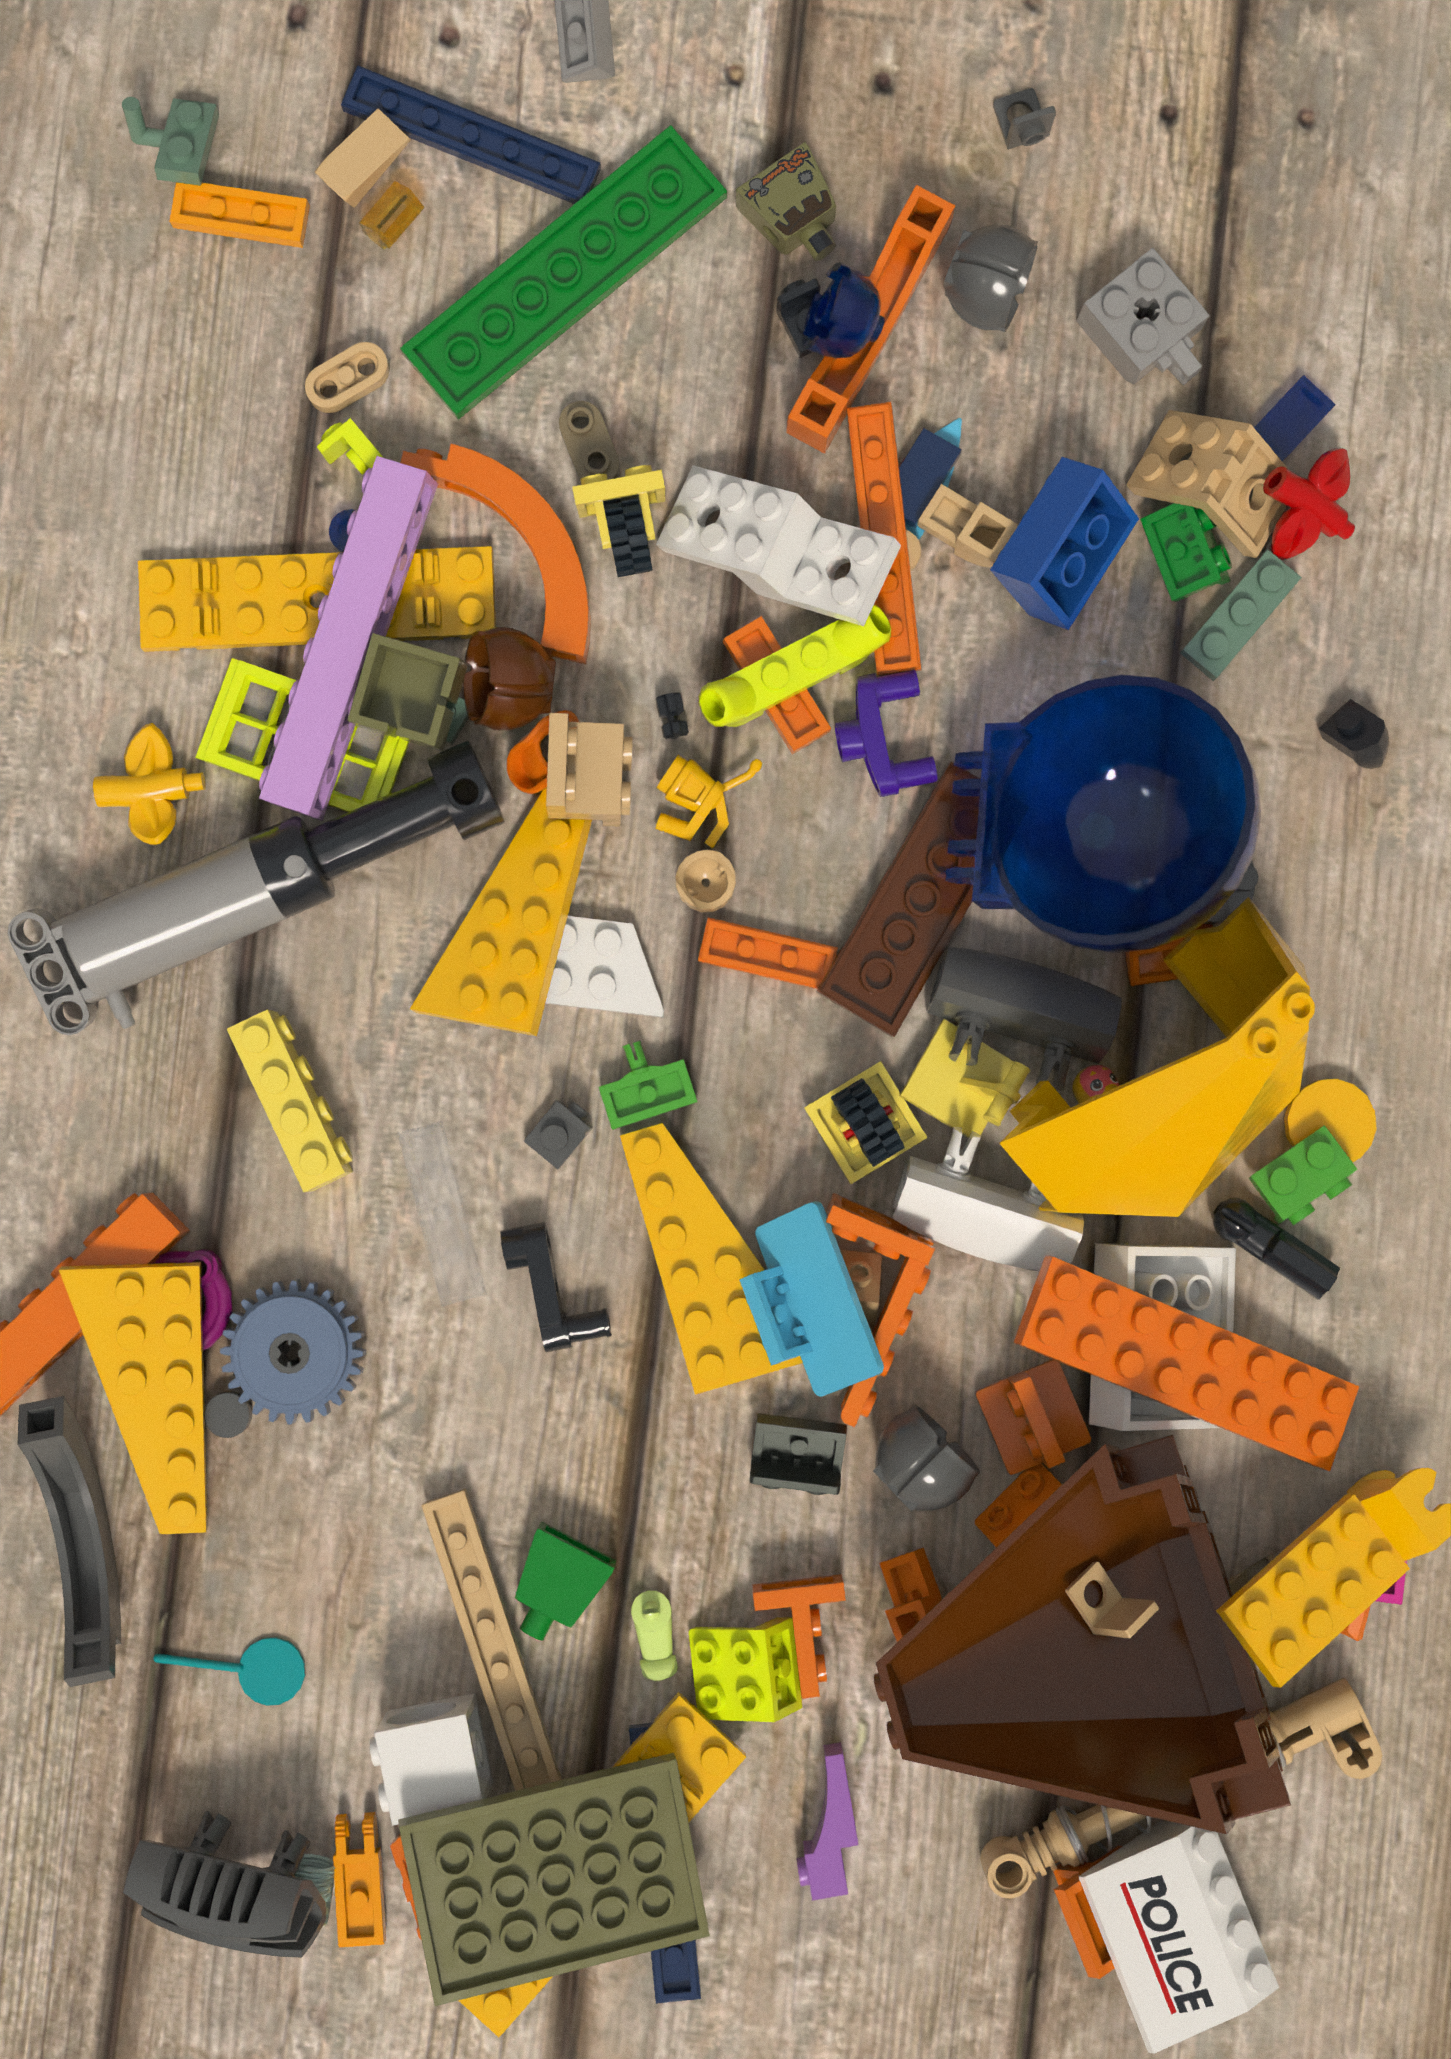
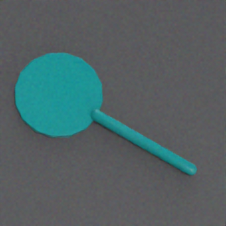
(268, 1670)

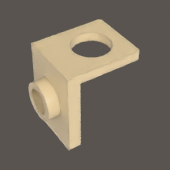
(866, 1277)
(1114, 1614)

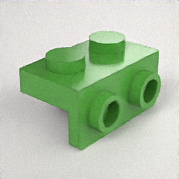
(1303, 1175)

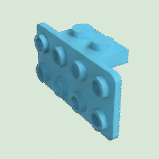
(809, 1302)

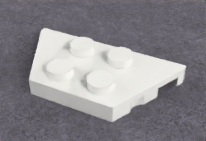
(603, 969)

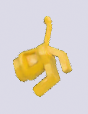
(697, 791)

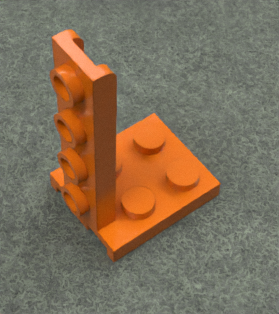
(890, 1240)

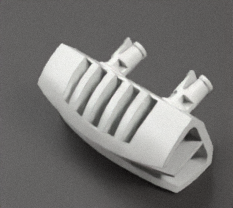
(982, 1215)

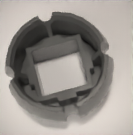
(988, 274)
(921, 1464)

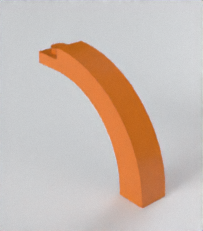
(501, 489)

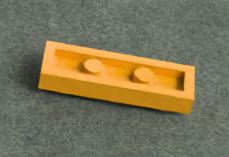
(240, 213)

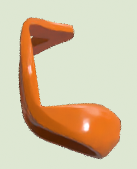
(525, 760)

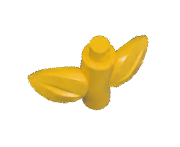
(148, 786)

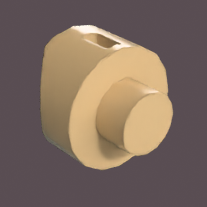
(705, 880)

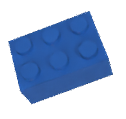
(1065, 543)

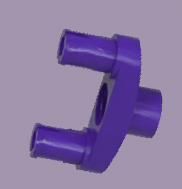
(866, 737)

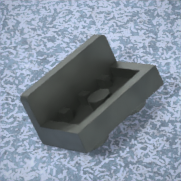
(798, 1454)

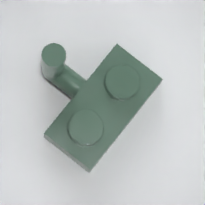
(183, 142)

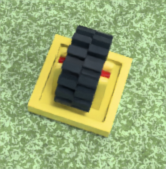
(623, 514)
(865, 1122)

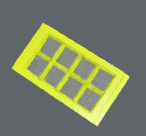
(244, 730)

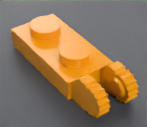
(359, 1885)

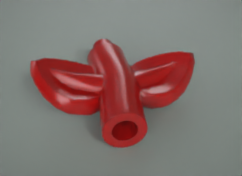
(1311, 503)

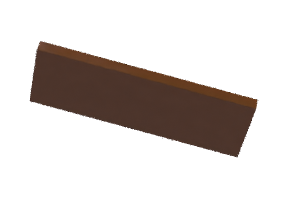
(908, 914)

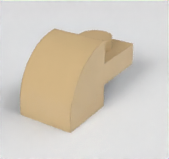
(972, 530)

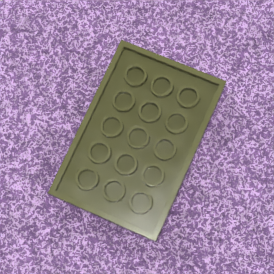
(553, 1878)

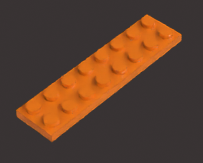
(1185, 1363)

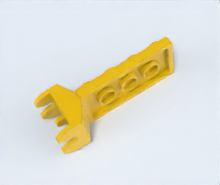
(1335, 1570)

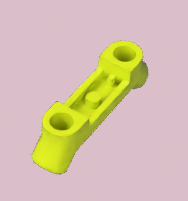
(792, 670)

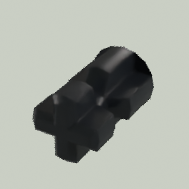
(669, 707)

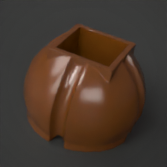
(507, 679)

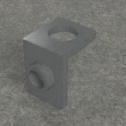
(1028, 128)

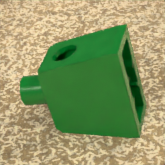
(559, 1580)

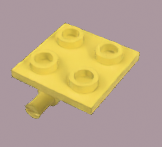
(964, 1093)

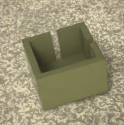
(407, 692)

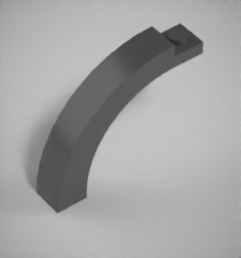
(82, 1536)

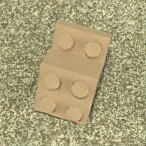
(587, 770)

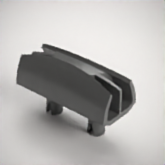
(1026, 1005)
(225, 1899)

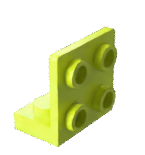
(746, 1671)

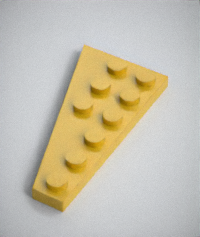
(698, 1263)
(149, 1357)

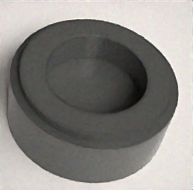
(227, 1416)

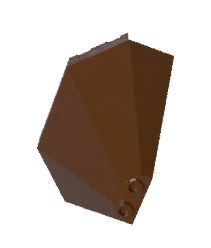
(1026, 1694)

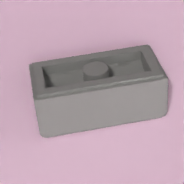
(584, 40)

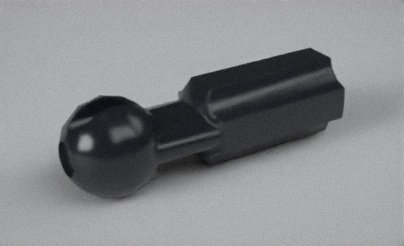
(1275, 1247)

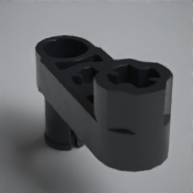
(531, 1248)

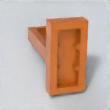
(806, 1621)

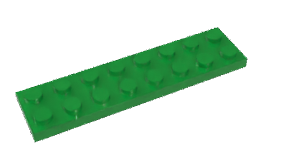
(564, 272)

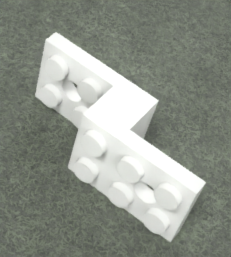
(778, 545)

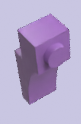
(836, 1829)

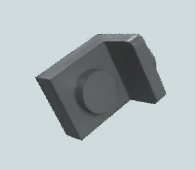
(559, 1132)

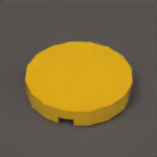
(1337, 1106)

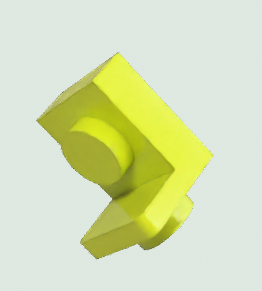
(348, 436)

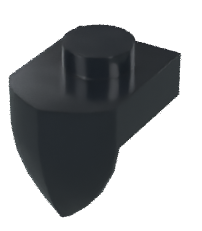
(1357, 734)

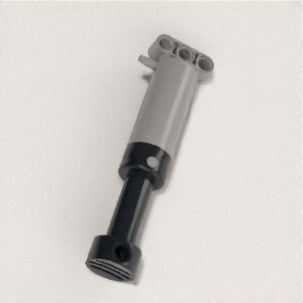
(235, 892)

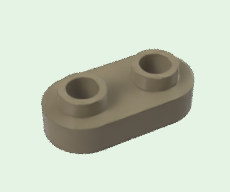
(589, 441)

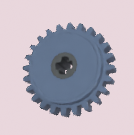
(261, 1349)

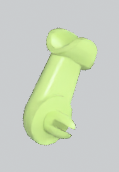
(653, 1627)

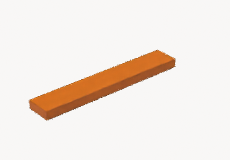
(883, 512)

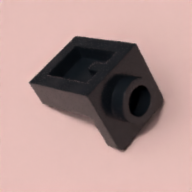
(793, 310)

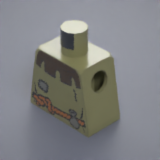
(790, 204)

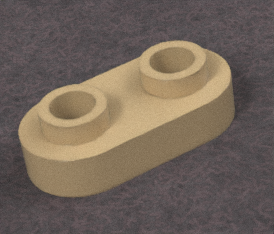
(345, 374)

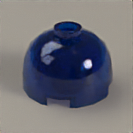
(844, 315)

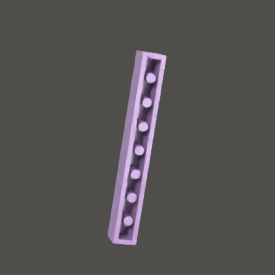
(359, 603)

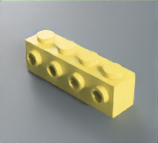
(290, 1100)

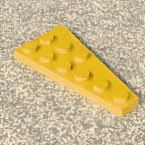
(510, 940)

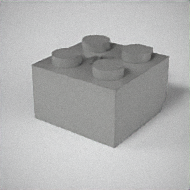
(1157, 340)

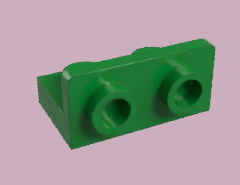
(1186, 550)

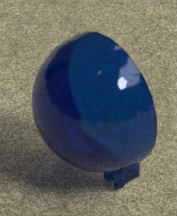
(1111, 814)

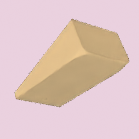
(362, 157)

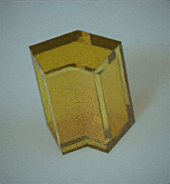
(383, 211)

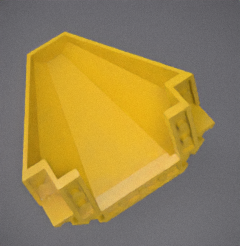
(1180, 1126)

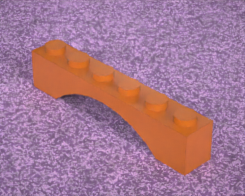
(896, 275)

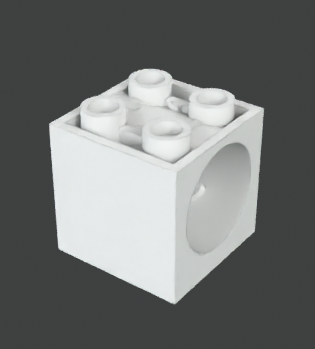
(431, 1757)

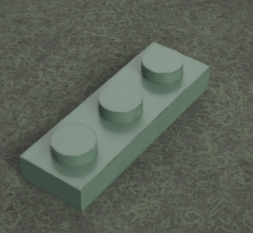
(1240, 615)

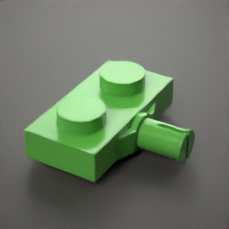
(646, 1090)

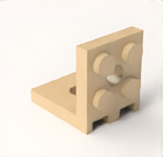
(1217, 477)

